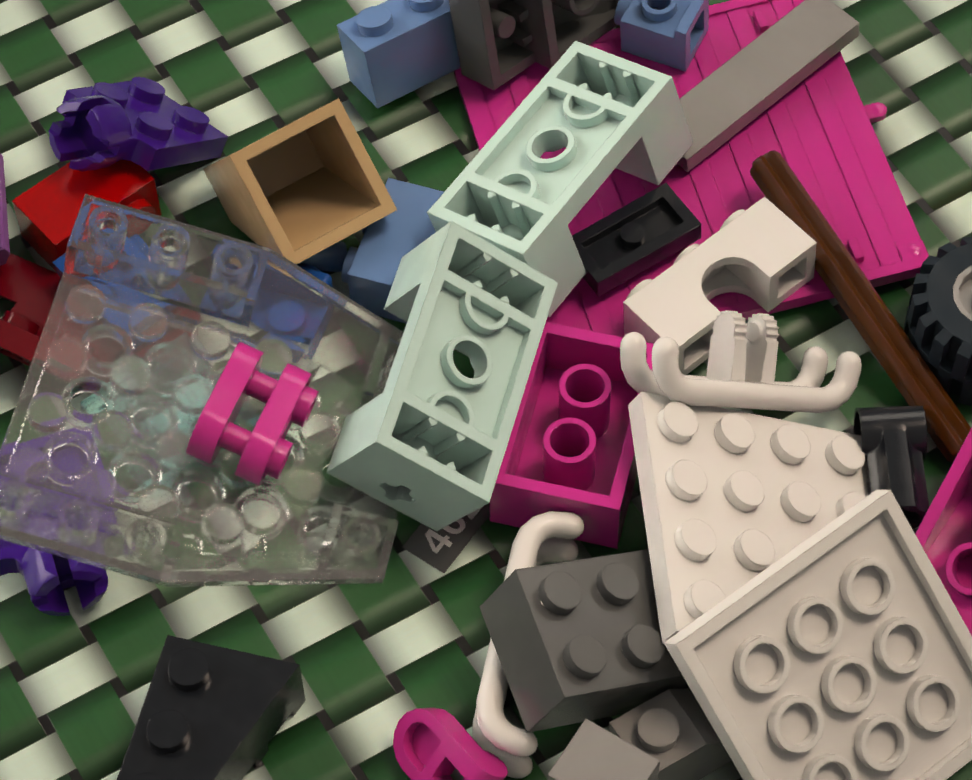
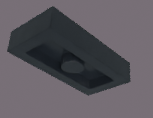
(635, 238)

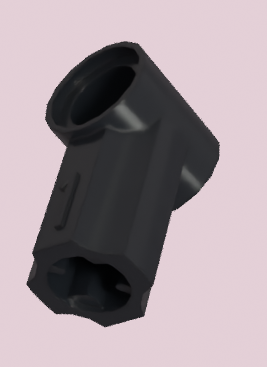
(895, 454)

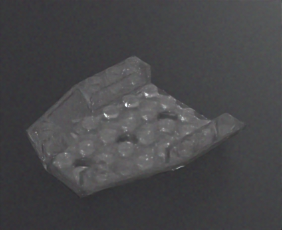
(148, 328)

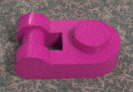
(433, 744)

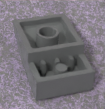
(510, 35)

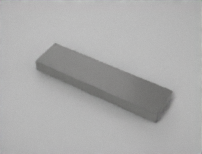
(763, 74)

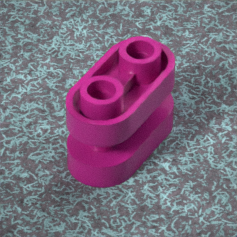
(265, 448)

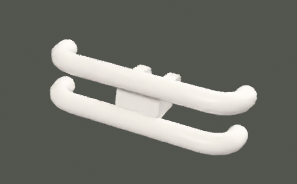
(740, 370)
(538, 541)

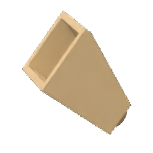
(302, 185)

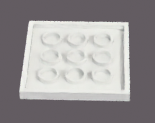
(731, 496)
(838, 659)

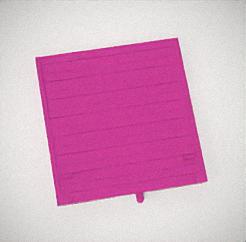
(814, 126)

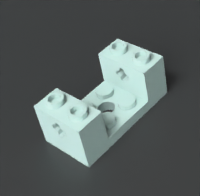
(606, 118)
(433, 433)

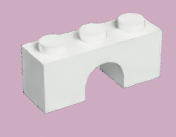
(751, 254)

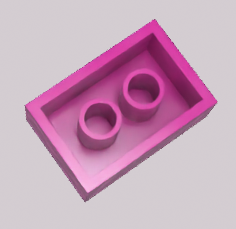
(571, 437)

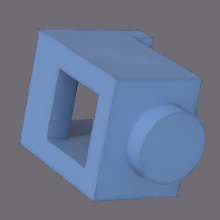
(663, 29)

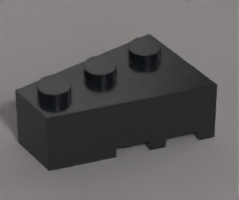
(210, 713)

